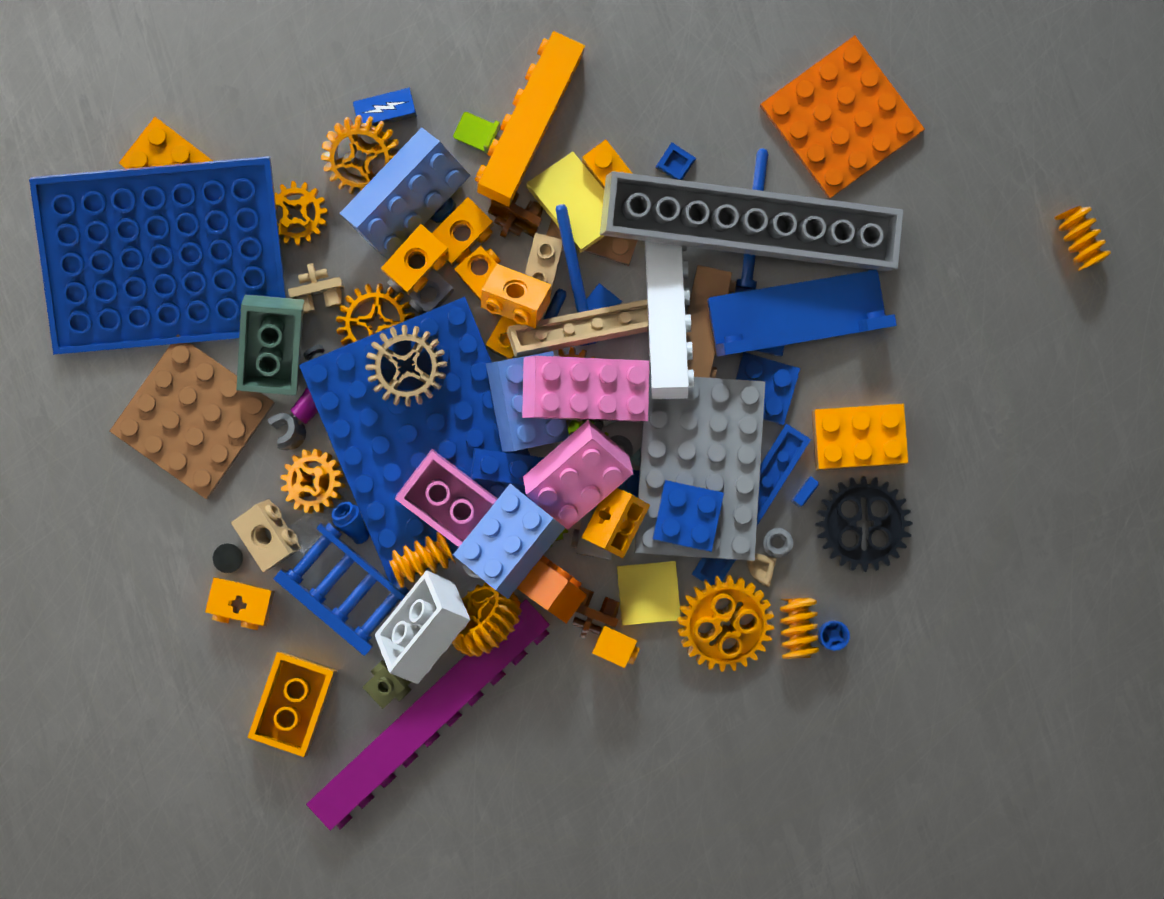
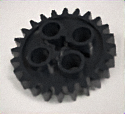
(891, 524)

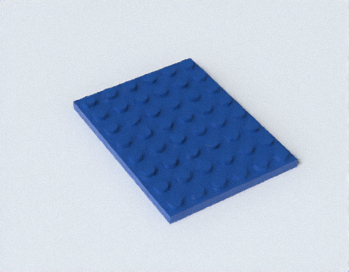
(156, 252)
(387, 442)

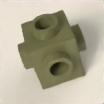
(385, 686)

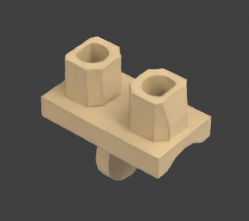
(329, 288)

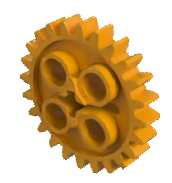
(748, 636)

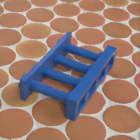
(315, 598)

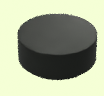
(227, 558)

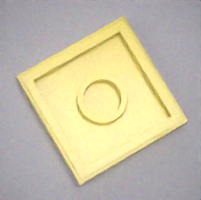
(648, 593)

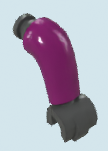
(301, 413)

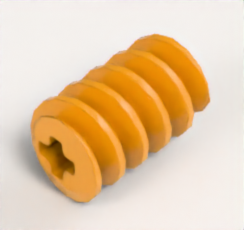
(1083, 236)
(421, 559)
(799, 628)

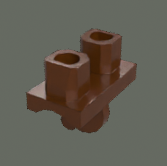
(515, 218)
(607, 614)

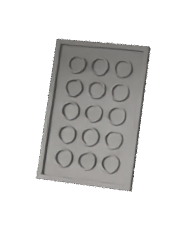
(708, 444)

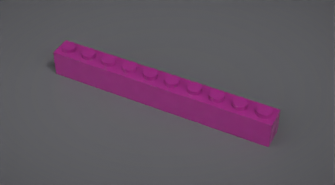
(422, 720)

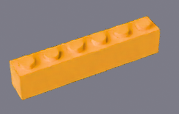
(530, 118)

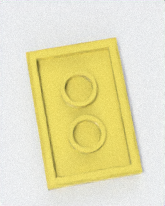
(572, 185)

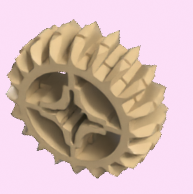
(394, 383)

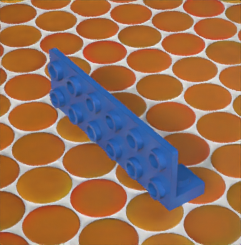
(798, 312)

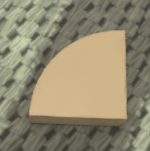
(762, 568)

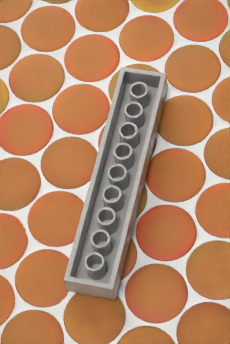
(751, 221)

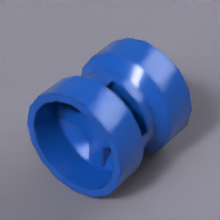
(837, 634)

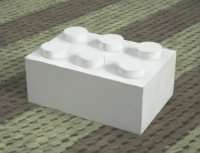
(422, 627)

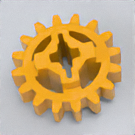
(305, 203)
(300, 480)

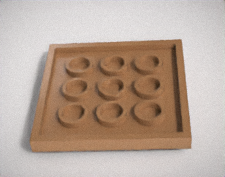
(191, 417)

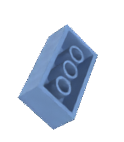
(405, 193)

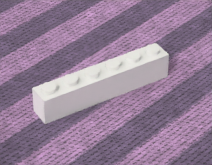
(668, 321)

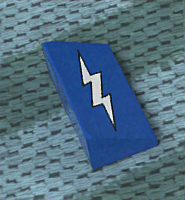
(386, 107)

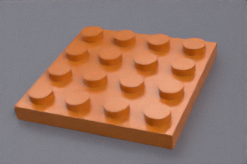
(842, 117)

